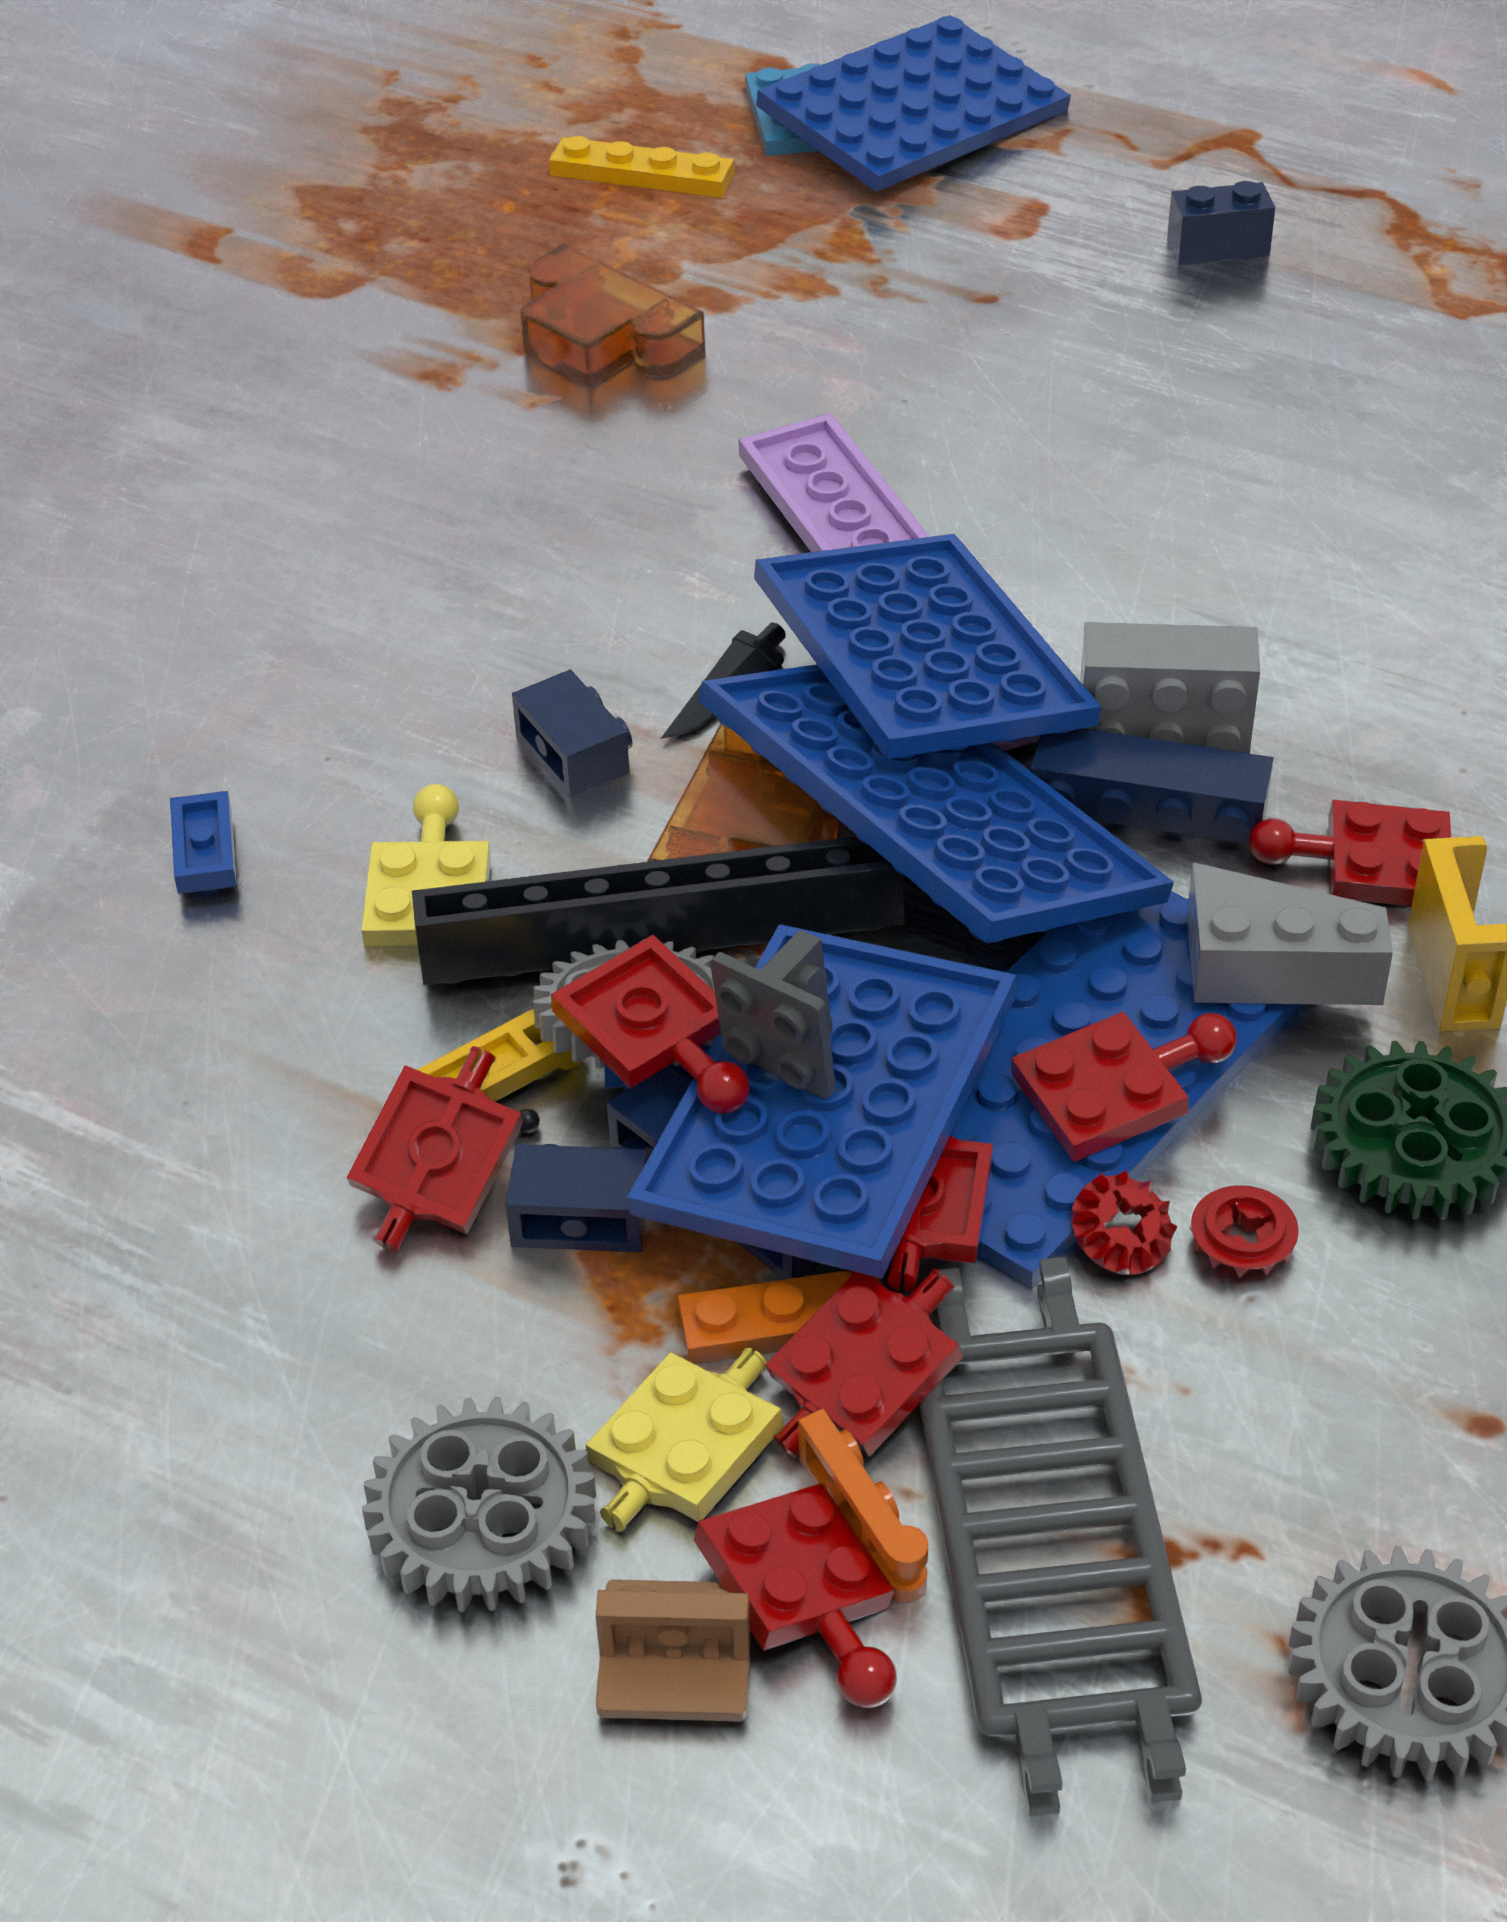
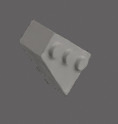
(1283, 943)

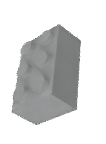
(1174, 681)

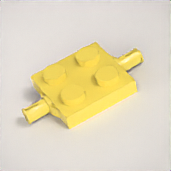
(684, 1437)

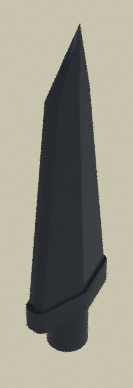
(744, 656)

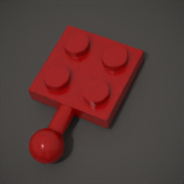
(1369, 848)
(647, 1014)
(1111, 1083)
(802, 1579)

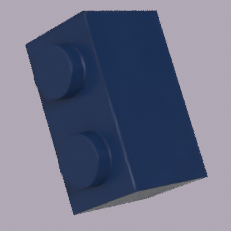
(1220, 223)
(572, 733)
(574, 1198)

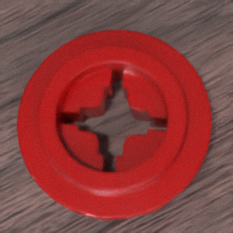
(1253, 1211)
(1118, 1247)

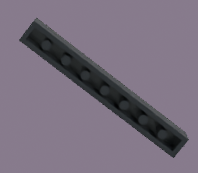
(684, 900)

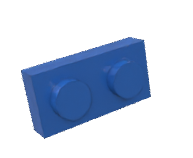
(202, 842)

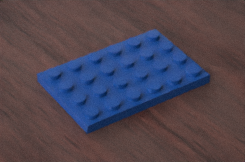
(912, 102)
(925, 646)
(848, 1169)

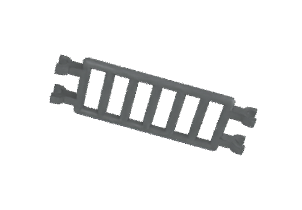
(983, 1655)

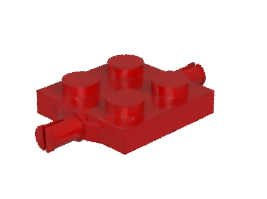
(435, 1149)
(948, 1213)
(866, 1359)

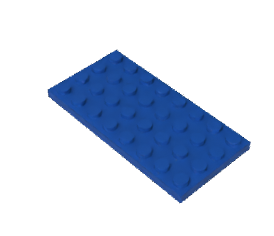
(955, 822)
(1064, 984)

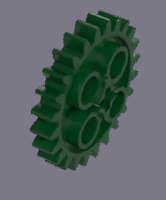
(1414, 1129)

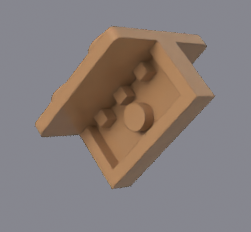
(672, 1651)

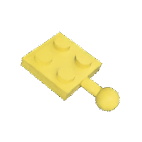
(411, 866)

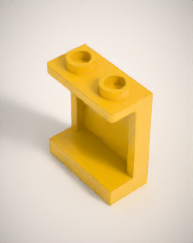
(1457, 959)

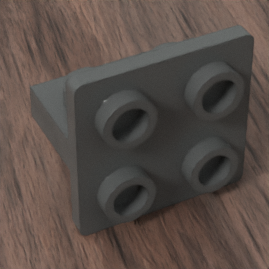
(779, 1013)

